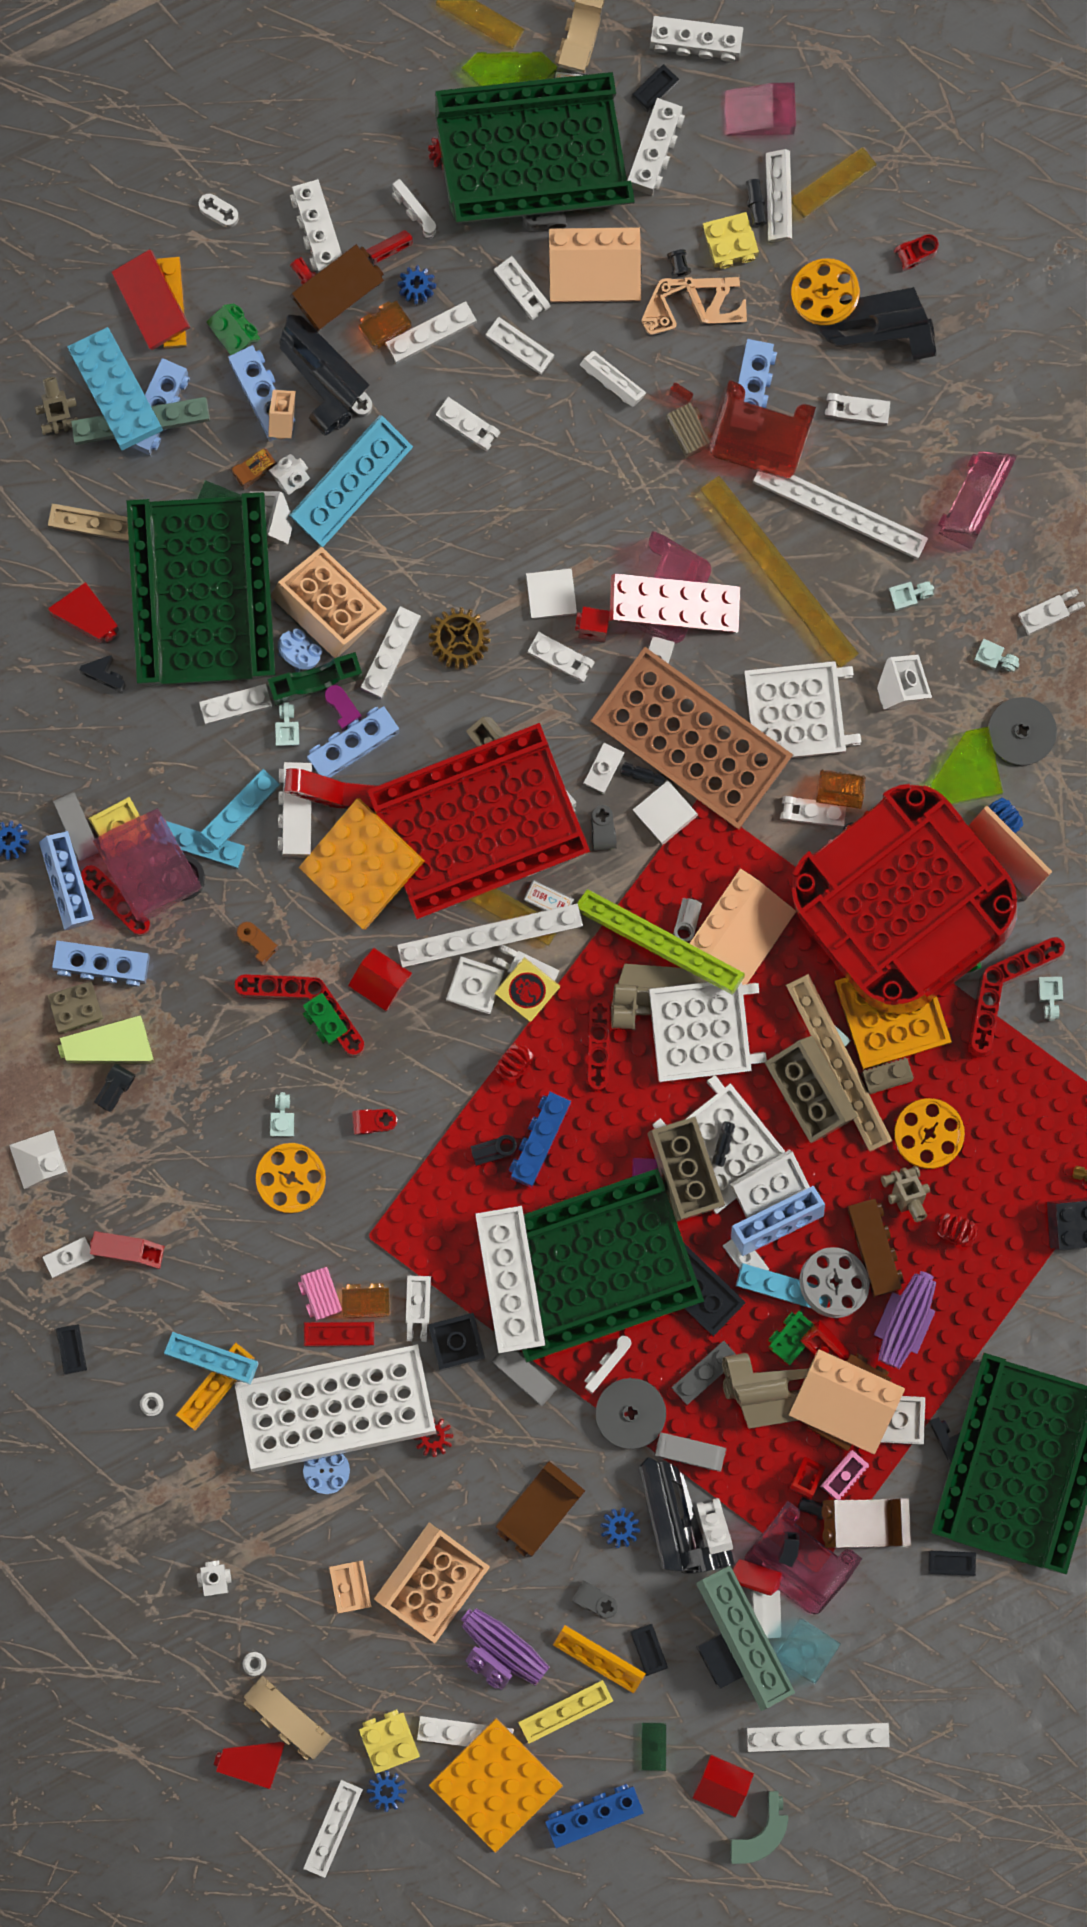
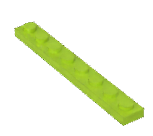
(660, 942)

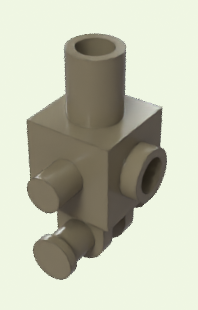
(55, 407)
(907, 1191)

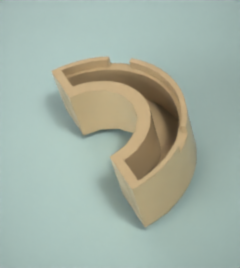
(582, 32)
(287, 1718)

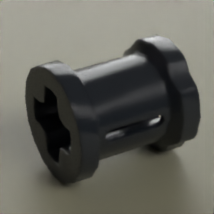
(679, 263)

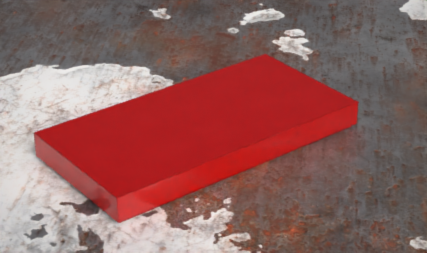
(151, 299)

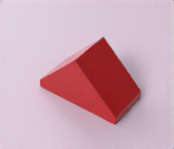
(807, 1478)

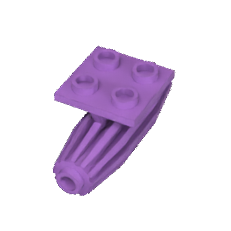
(906, 1320)
(500, 1651)

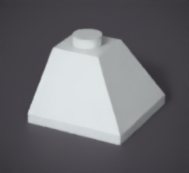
(277, 517)
(903, 682)
(38, 1159)

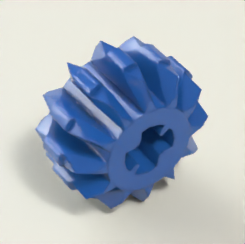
(408, 282)
(1007, 813)
(14, 845)
(628, 1527)
(384, 1799)

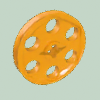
(832, 299)
(925, 1122)
(289, 1166)

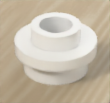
(159, 1404)
(246, 1663)

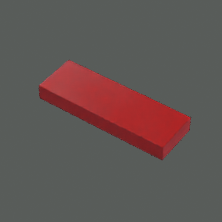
(338, 1333)

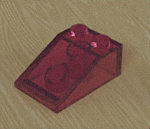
(761, 110)

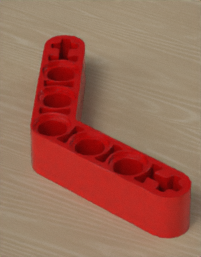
(325, 789)
(994, 989)
(301, 994)

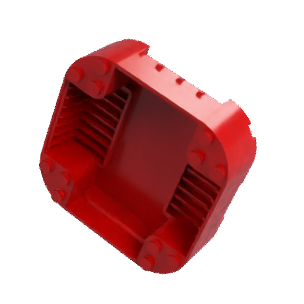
(905, 899)

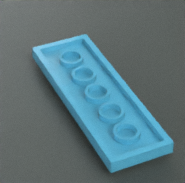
(115, 388)
(351, 481)

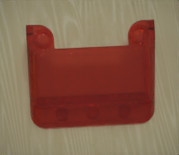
(757, 435)

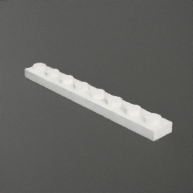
(844, 513)
(490, 935)

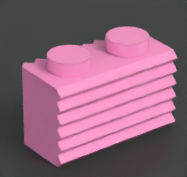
(321, 1294)
(844, 1475)

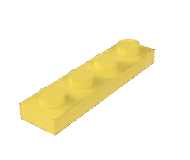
(565, 1711)

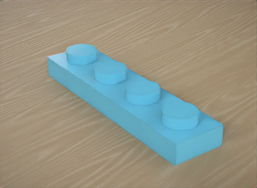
(240, 809)
(193, 843)
(774, 1285)
(211, 1358)

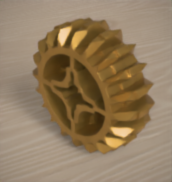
(466, 644)

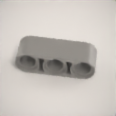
(76, 825)
(525, 1376)
(690, 1452)

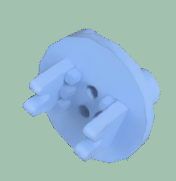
(298, 650)
(327, 1482)

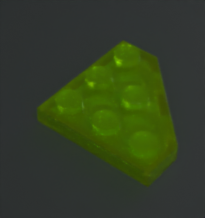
(508, 67)
(970, 769)

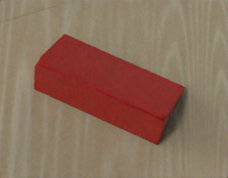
(390, 246)
(821, 1338)
(757, 1577)

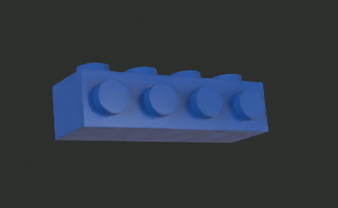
(540, 1140)
(595, 1816)

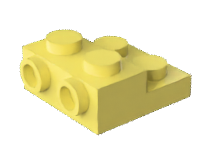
(730, 240)
(388, 1741)

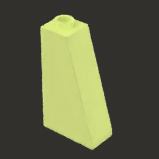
(114, 1043)

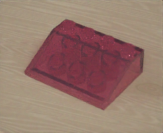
(147, 865)

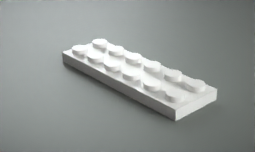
(510, 1279)

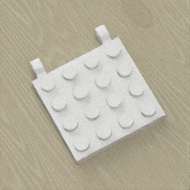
(800, 708)
(701, 1031)
(750, 1142)

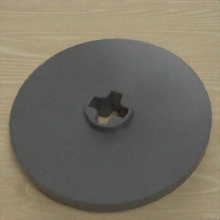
(1027, 714)
(622, 1430)

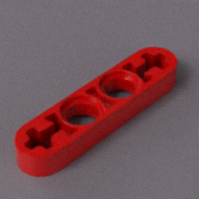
(113, 902)
(602, 1045)

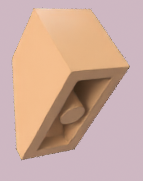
(281, 414)

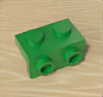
(233, 328)
(325, 1019)
(787, 1342)

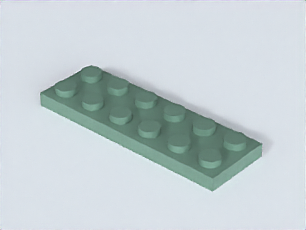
(745, 1638)

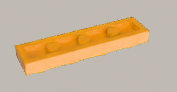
(172, 271)
(208, 1394)
(599, 1659)

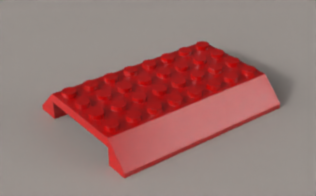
(481, 819)

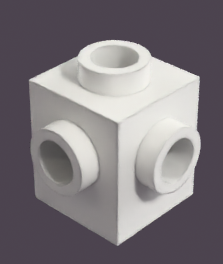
(290, 473)
(220, 1585)

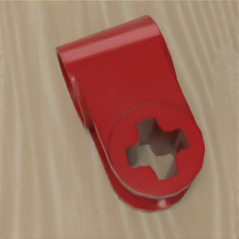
(913, 254)
(368, 1121)

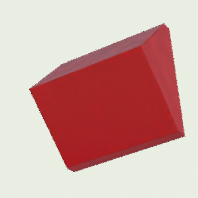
(379, 979)
(723, 1786)

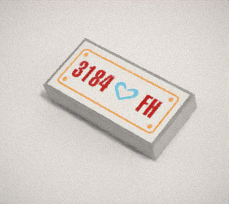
(546, 897)

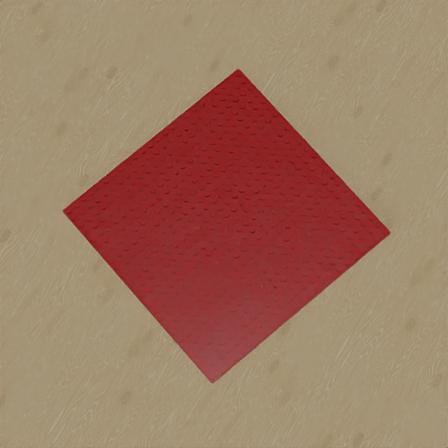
(1018, 1151)

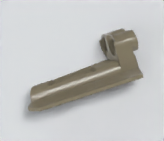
(632, 991)
(761, 1395)

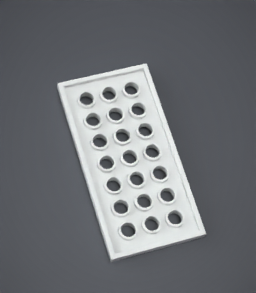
(348, 1416)

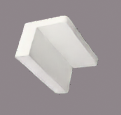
(768, 1612)

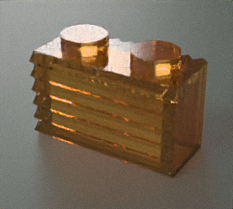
(384, 325)
(840, 789)
(365, 1302)

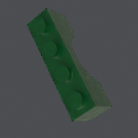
(302, 684)

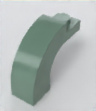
(764, 1843)

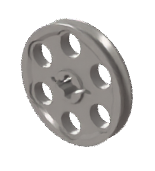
(827, 1289)

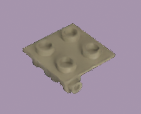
(75, 1007)

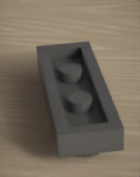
(702, 1374)

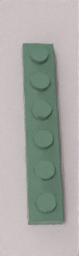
(168, 415)

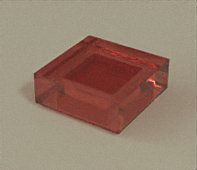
(681, 394)

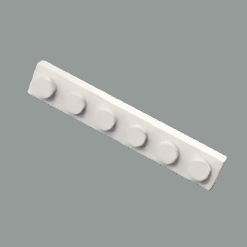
(818, 1737)

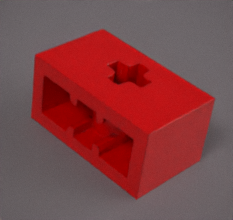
(592, 624)

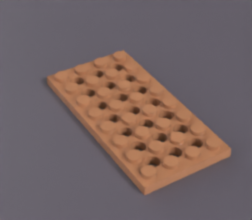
(676, 740)

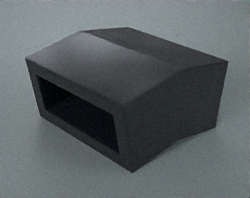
(789, 1548)

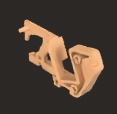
(658, 314)

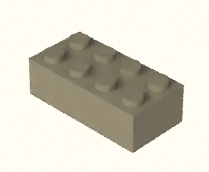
(811, 1089)
(686, 1169)

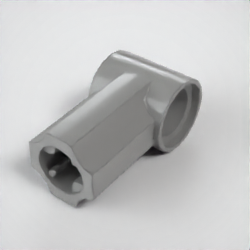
(688, 917)

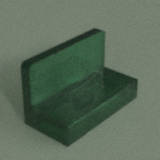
(653, 1747)

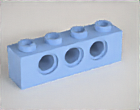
(757, 352)
(241, 363)
(166, 373)
(386, 730)
(66, 880)
(67, 951)
(777, 1221)

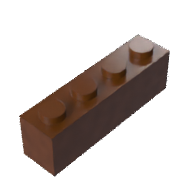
(874, 1247)

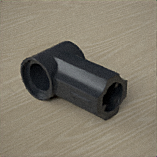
(116, 1084)
(491, 1150)

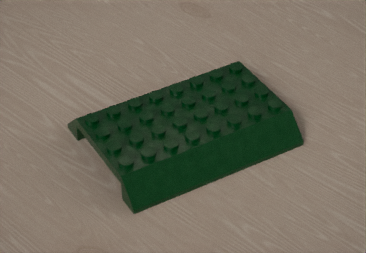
(531, 147)
(200, 589)
(607, 1262)
(1019, 1467)

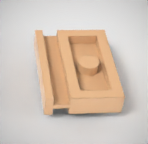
(350, 1586)

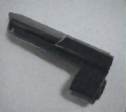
(896, 316)
(332, 377)
(677, 1539)

